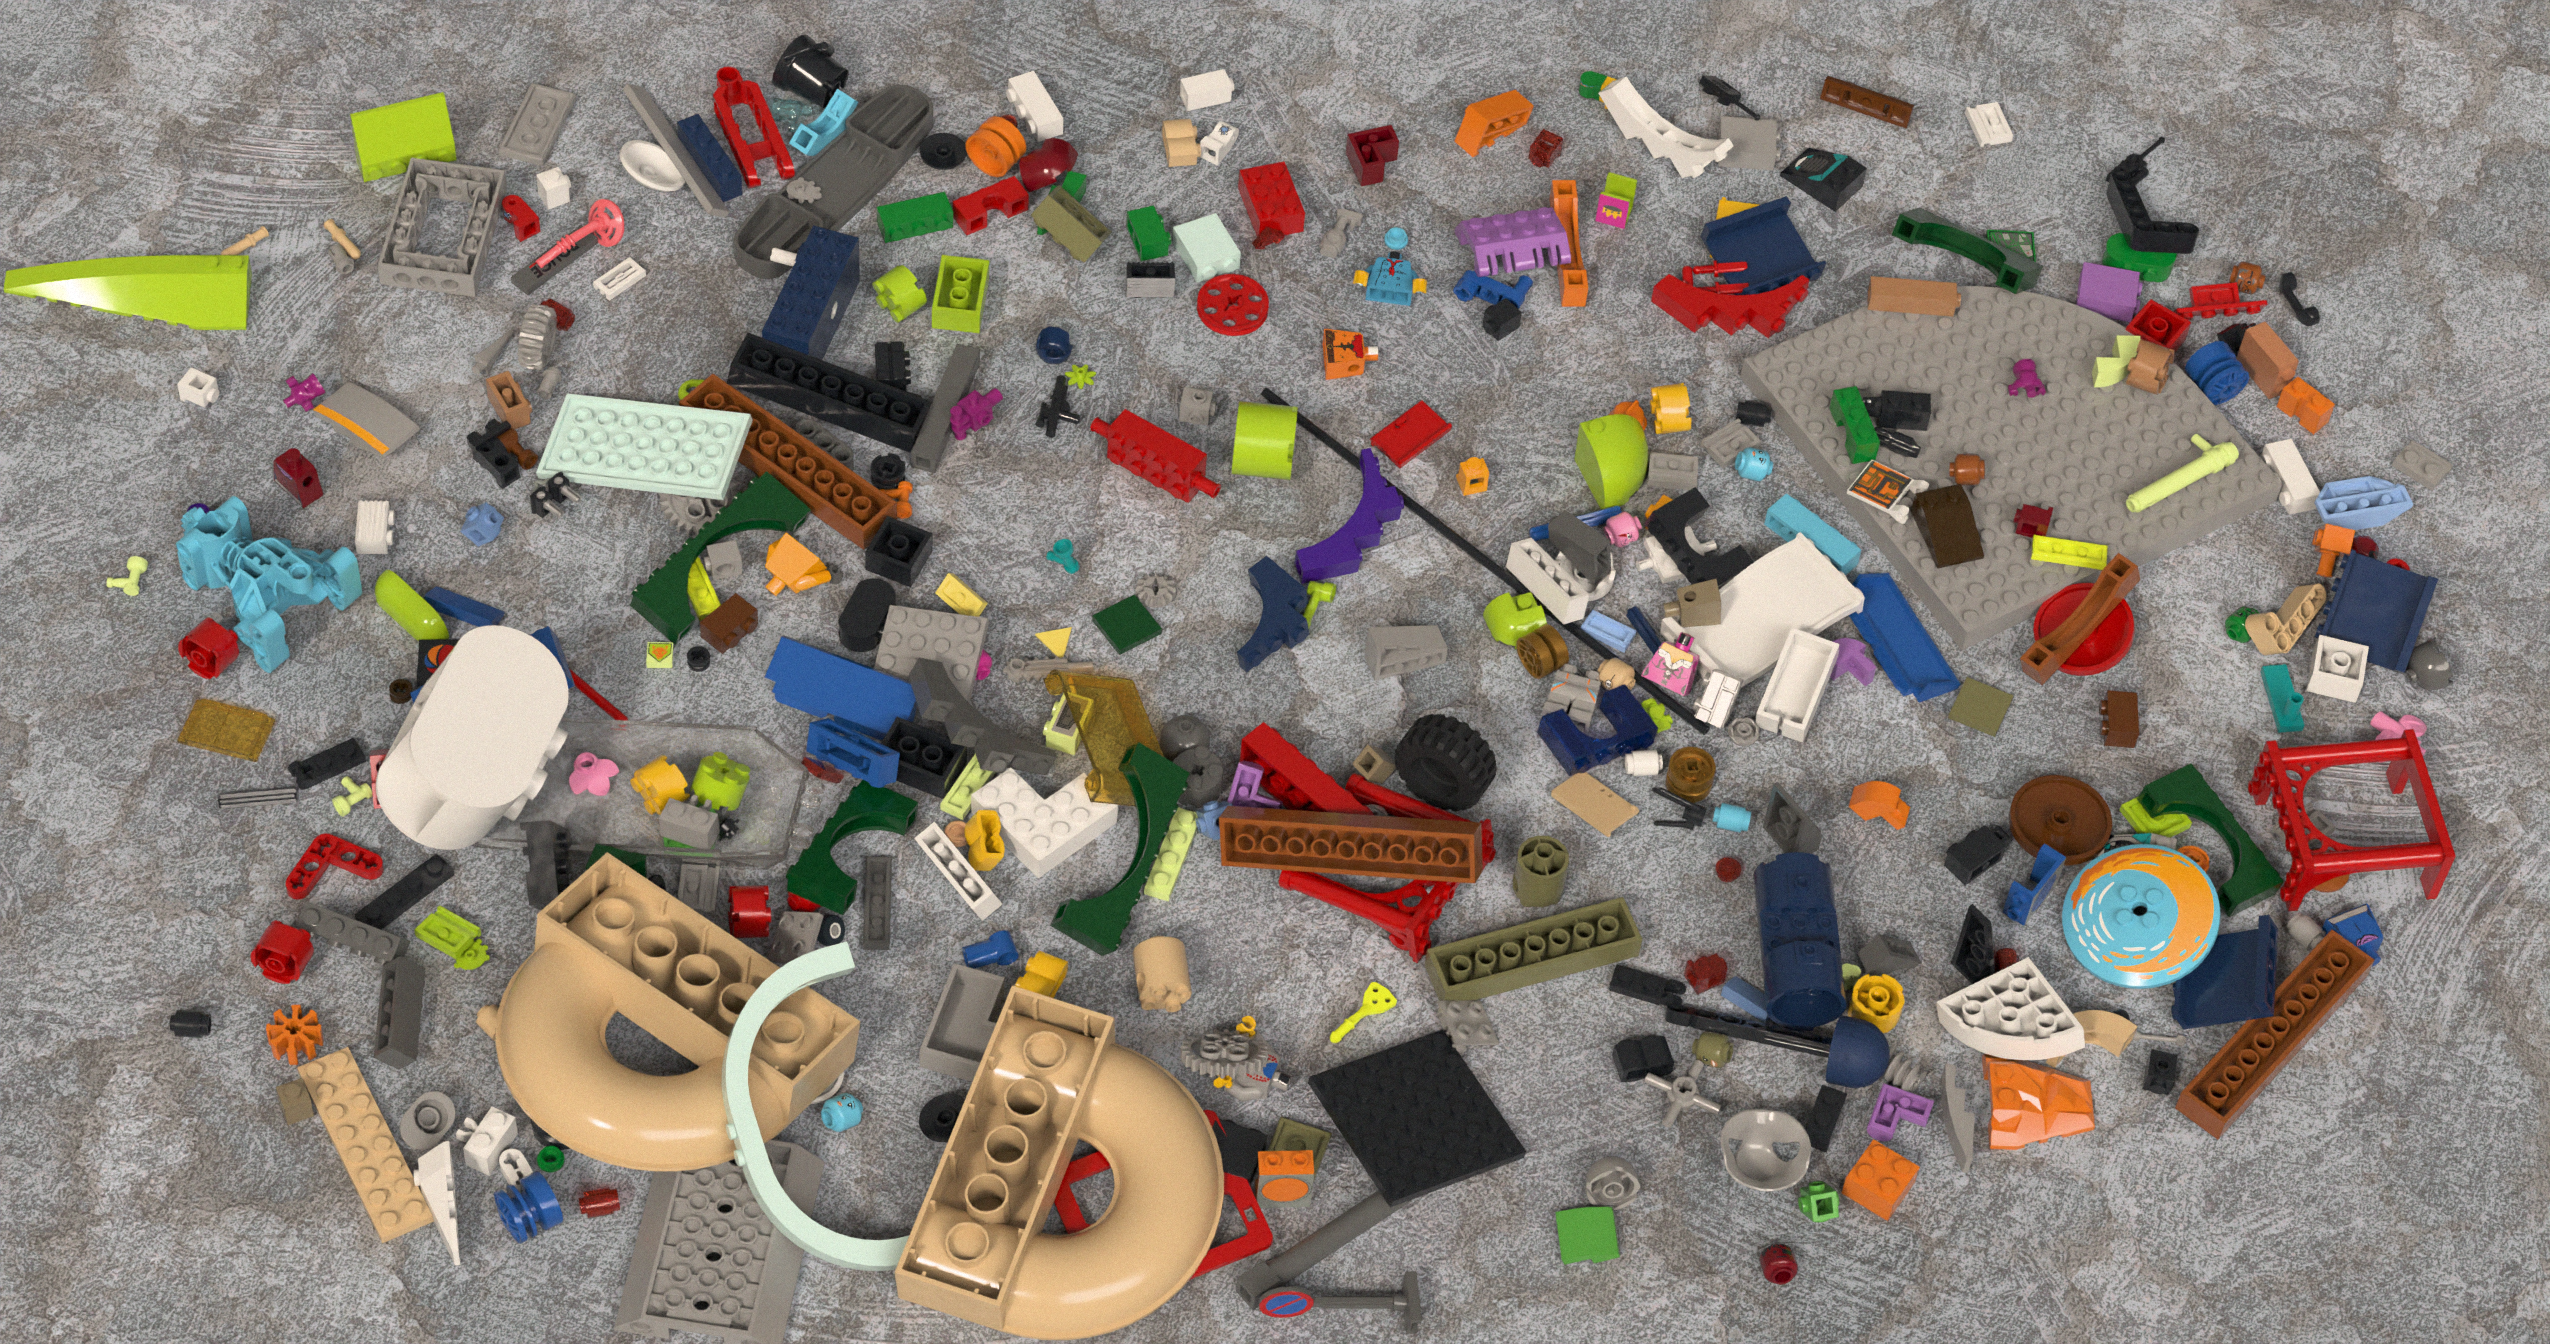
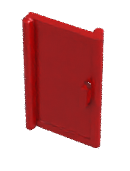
(1416, 432)

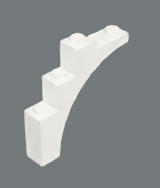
(1662, 138)

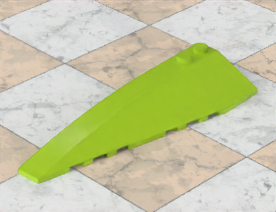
(180, 289)

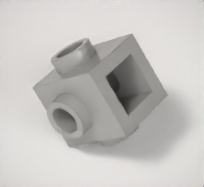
(1196, 406)

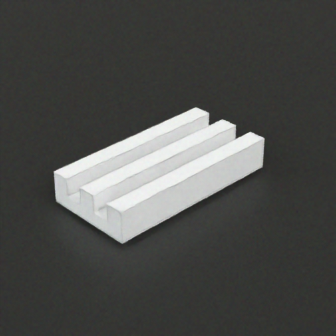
(622, 280)

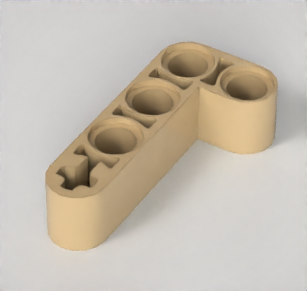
(2280, 631)

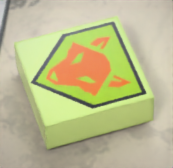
(659, 655)

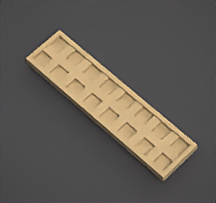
(365, 1145)

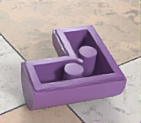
(1246, 786)
(1896, 1104)

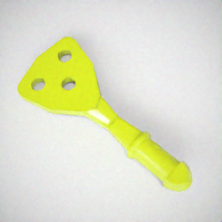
(1367, 1008)

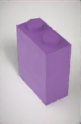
(2109, 291)

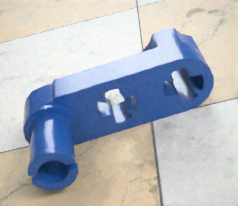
(1491, 290)

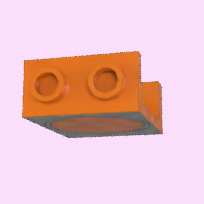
(1284, 1179)

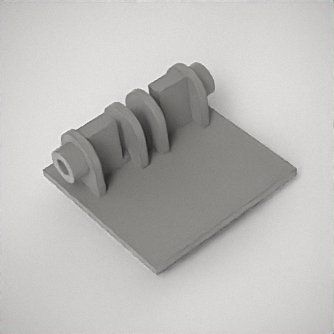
(1466, 1023)

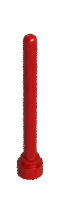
(597, 698)

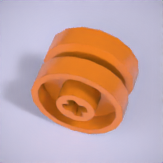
(996, 146)

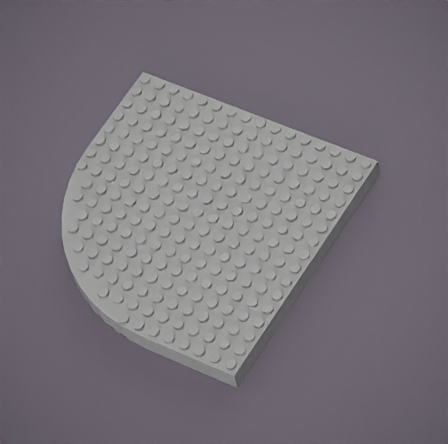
(2057, 450)

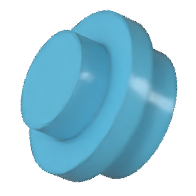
(1396, 238)

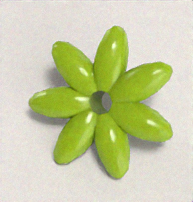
(1080, 376)

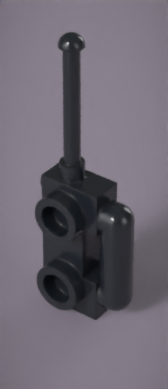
(1725, 93)
(2135, 164)

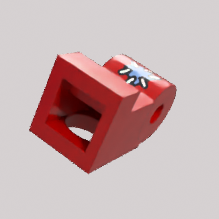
(523, 218)

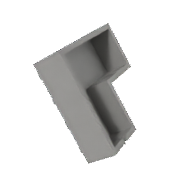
(962, 1022)

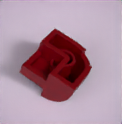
(1045, 164)

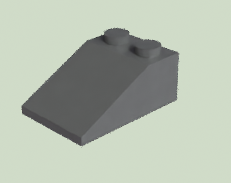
(1790, 824)

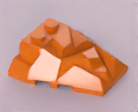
(2034, 1103)

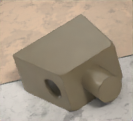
(1696, 605)

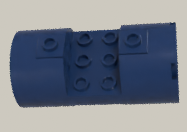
(1799, 941)

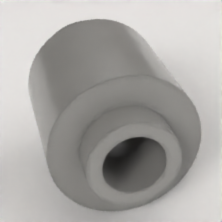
(2305, 931)

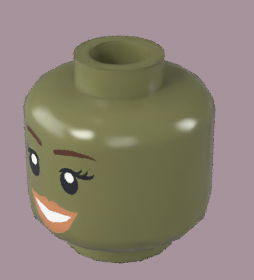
(1713, 1049)

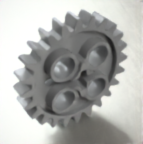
(680, 508)
(1224, 1053)

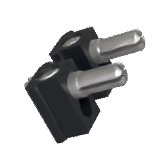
(558, 489)

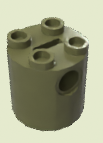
(1540, 871)

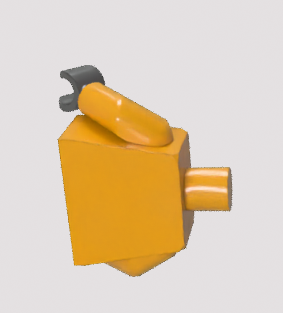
(796, 566)

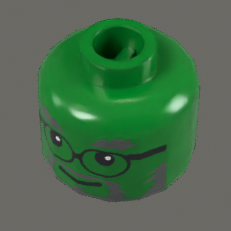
(2236, 623)

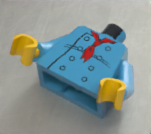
(1390, 280)

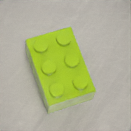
(960, 294)

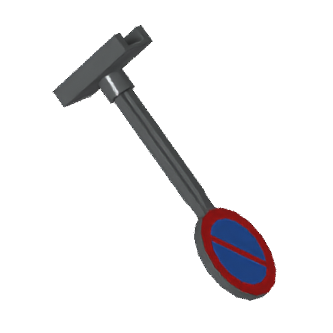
(1294, 1301)

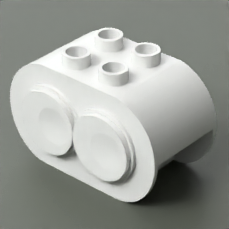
(475, 739)

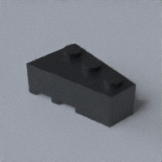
(548, 860)

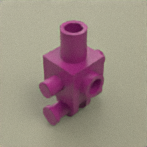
(973, 412)

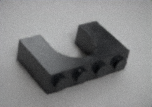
(1668, 527)

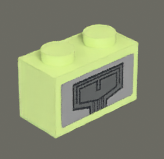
(1062, 730)

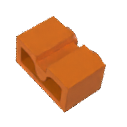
(2306, 403)

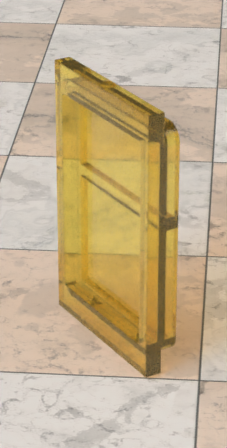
(226, 729)

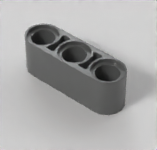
(826, 441)

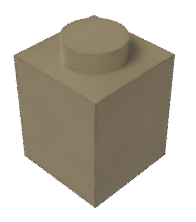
(1374, 764)
(294, 1101)

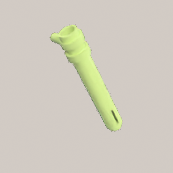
(2211, 461)

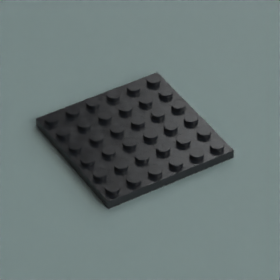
(1416, 1118)

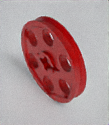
(1230, 296)

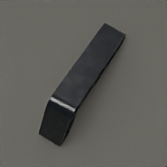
(2136, 225)

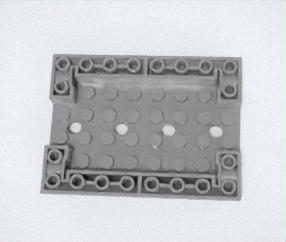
(758, 1265)

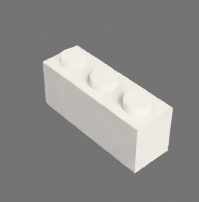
(1035, 106)
(2298, 486)

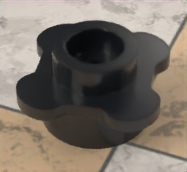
(728, 828)

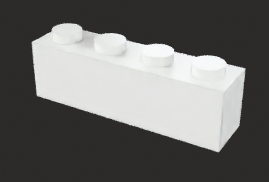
(1547, 580)
(958, 871)

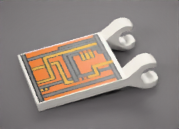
(1885, 488)

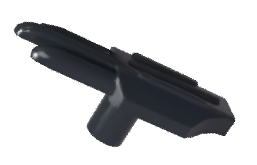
(1899, 443)

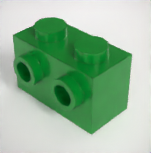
(1148, 233)

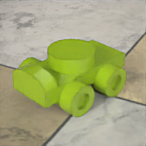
(1656, 713)

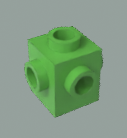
(1819, 1201)

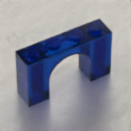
(1581, 752)

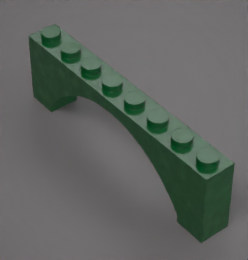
(760, 507)
(1156, 790)

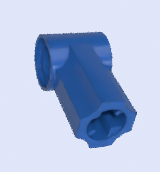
(997, 948)

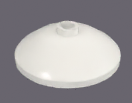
(650, 166)

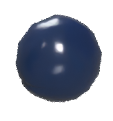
(1053, 345)

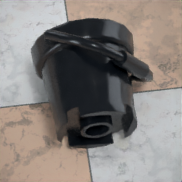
(810, 71)

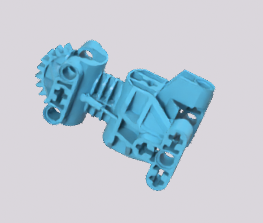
(261, 575)

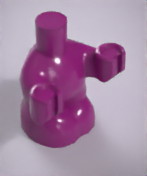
(2027, 379)
(303, 392)

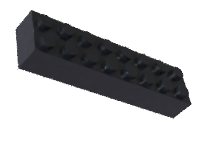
(828, 392)

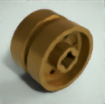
(1542, 651)
(1690, 773)

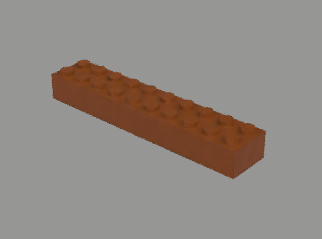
(807, 471)
(1351, 844)
(2269, 1043)

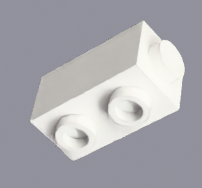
(1206, 90)

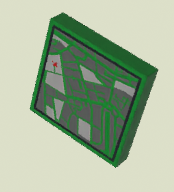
(2016, 241)

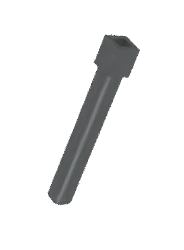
(1313, 1248)

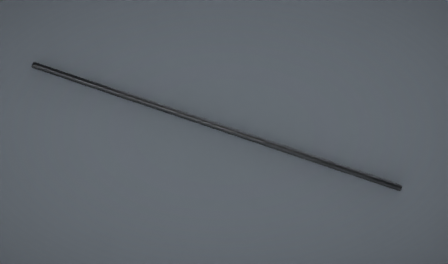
(1493, 567)

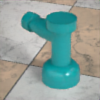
(1062, 554)

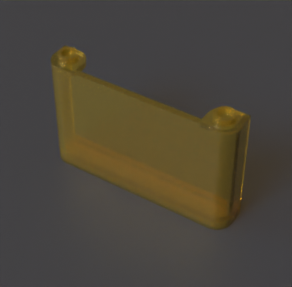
(1108, 721)

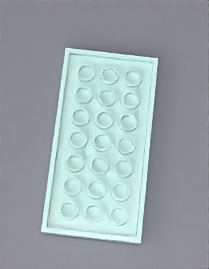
(645, 446)

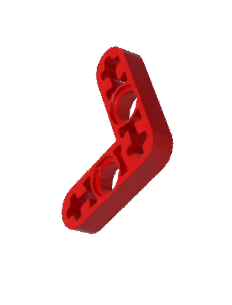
(331, 856)

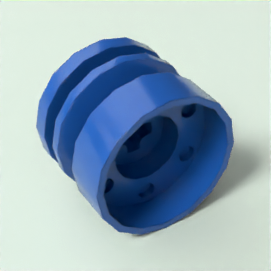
(2217, 372)
(532, 1205)

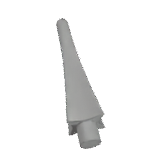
(487, 357)

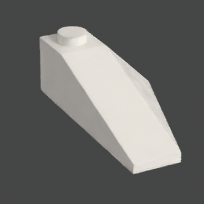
(438, 1189)

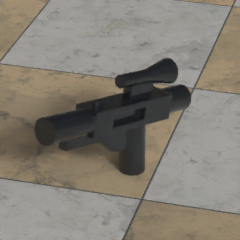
(1058, 410)

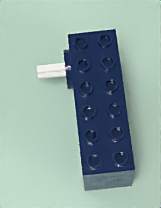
(815, 292)

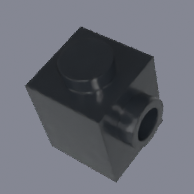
(1501, 319)
(2159, 1072)

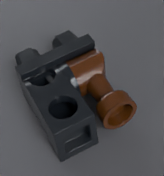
(494, 452)

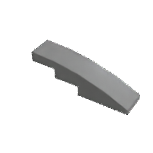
(1957, 1122)

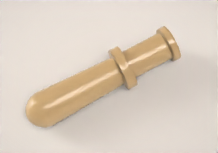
(339, 236)
(249, 240)

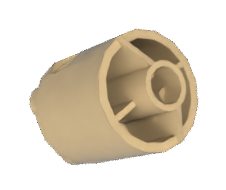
(1162, 973)

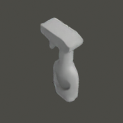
(1335, 239)

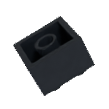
(898, 551)

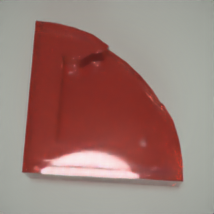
(1267, 237)

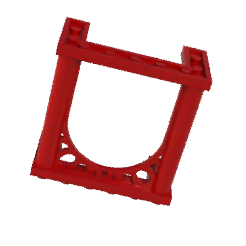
(2315, 867)

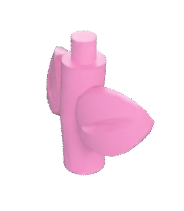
(2392, 729)

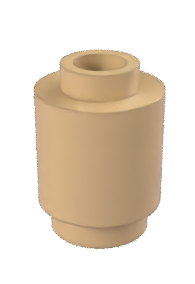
(487, 1019)

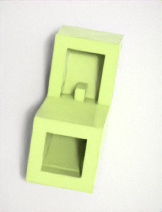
(2113, 370)

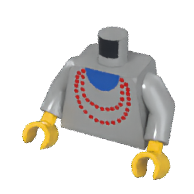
(1258, 1085)

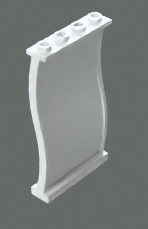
(1761, 605)

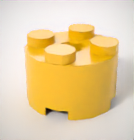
(1670, 408)
(658, 783)
(1877, 1001)

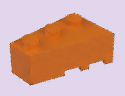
(1491, 119)

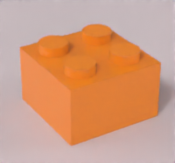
(1880, 1180)

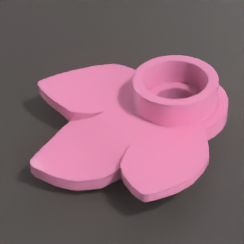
(594, 777)

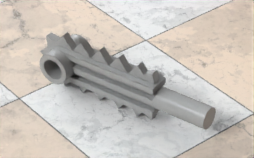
(1036, 669)

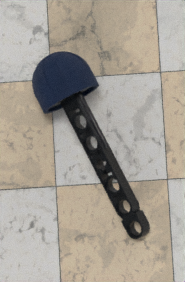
(1855, 1053)

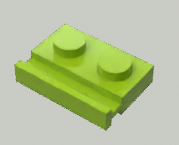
(447, 932)

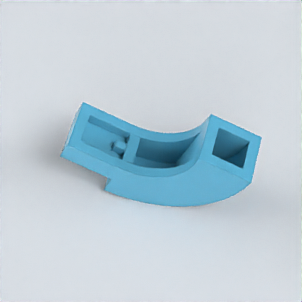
(832, 122)

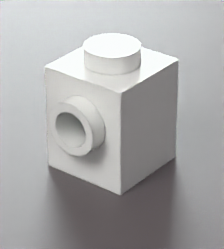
(553, 187)

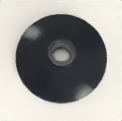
(943, 151)
(937, 1113)

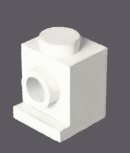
(198, 388)

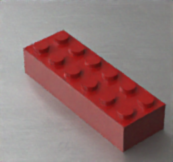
(1293, 777)

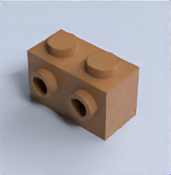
(508, 400)

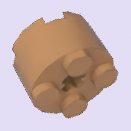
(2150, 367)

